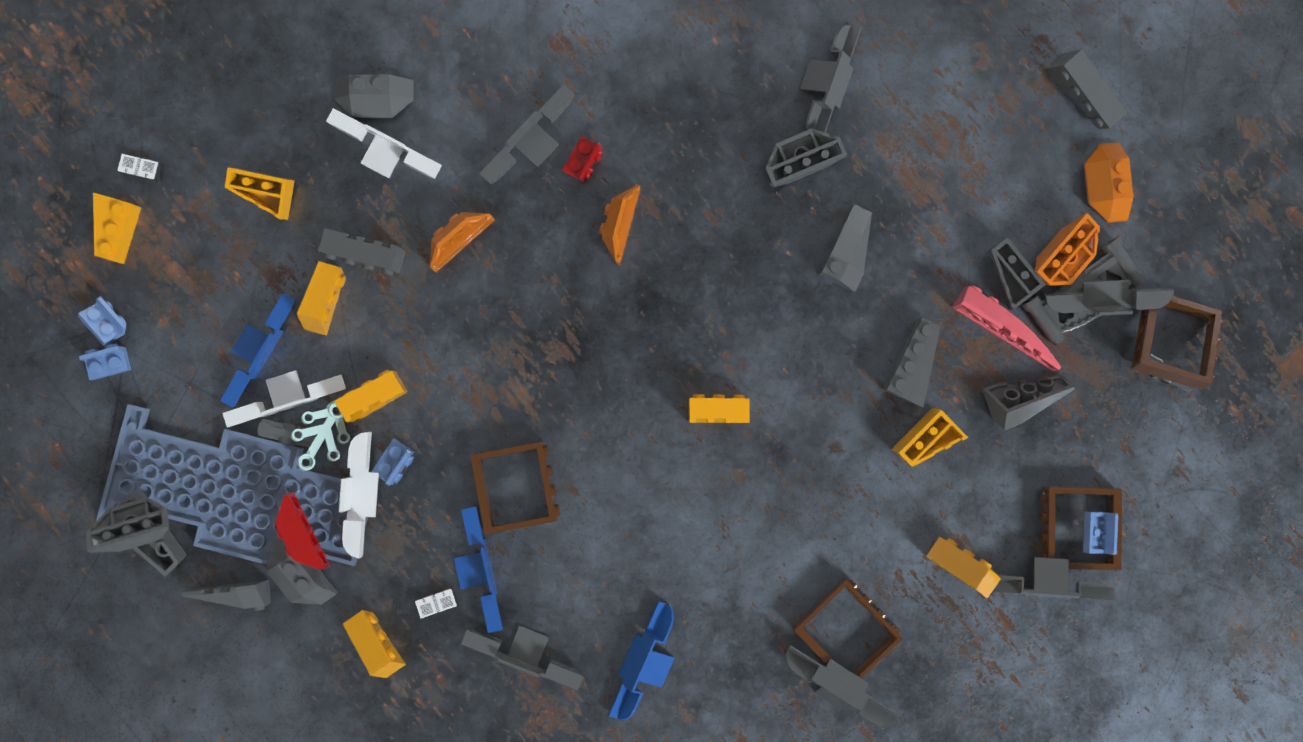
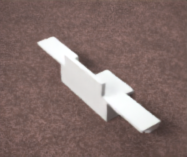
(384, 150)
(285, 394)
(358, 494)

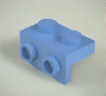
(1100, 532)

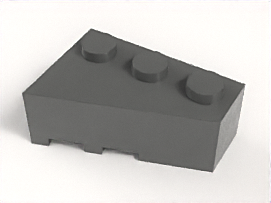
(1014, 273)

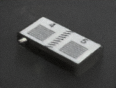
(139, 167)
(436, 603)

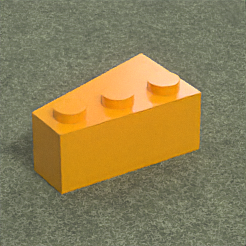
(264, 190)
(113, 227)
(321, 298)
(370, 396)
(718, 409)
(928, 437)
(963, 566)
(373, 645)

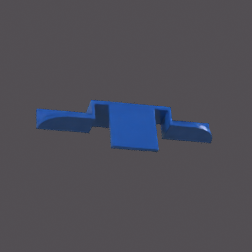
(256, 349)
(477, 570)
(643, 663)

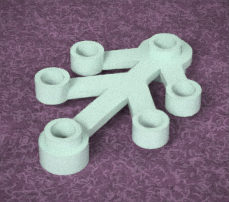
(323, 432)

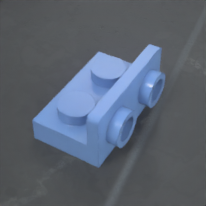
(103, 321)
(106, 362)
(393, 462)

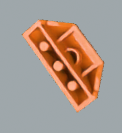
(1109, 182)
(618, 222)
(456, 236)
(1069, 252)

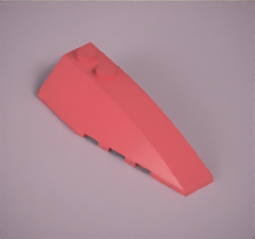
(1003, 324)

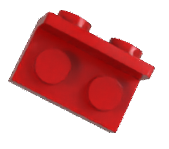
(582, 159)

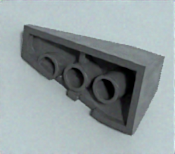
(848, 255)
(1020, 401)
(241, 595)

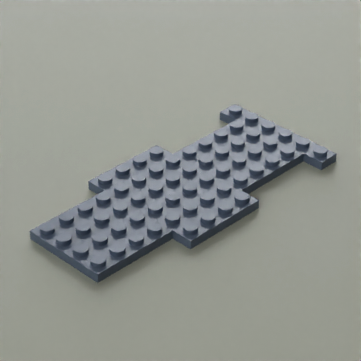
(224, 489)

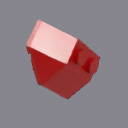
(298, 534)

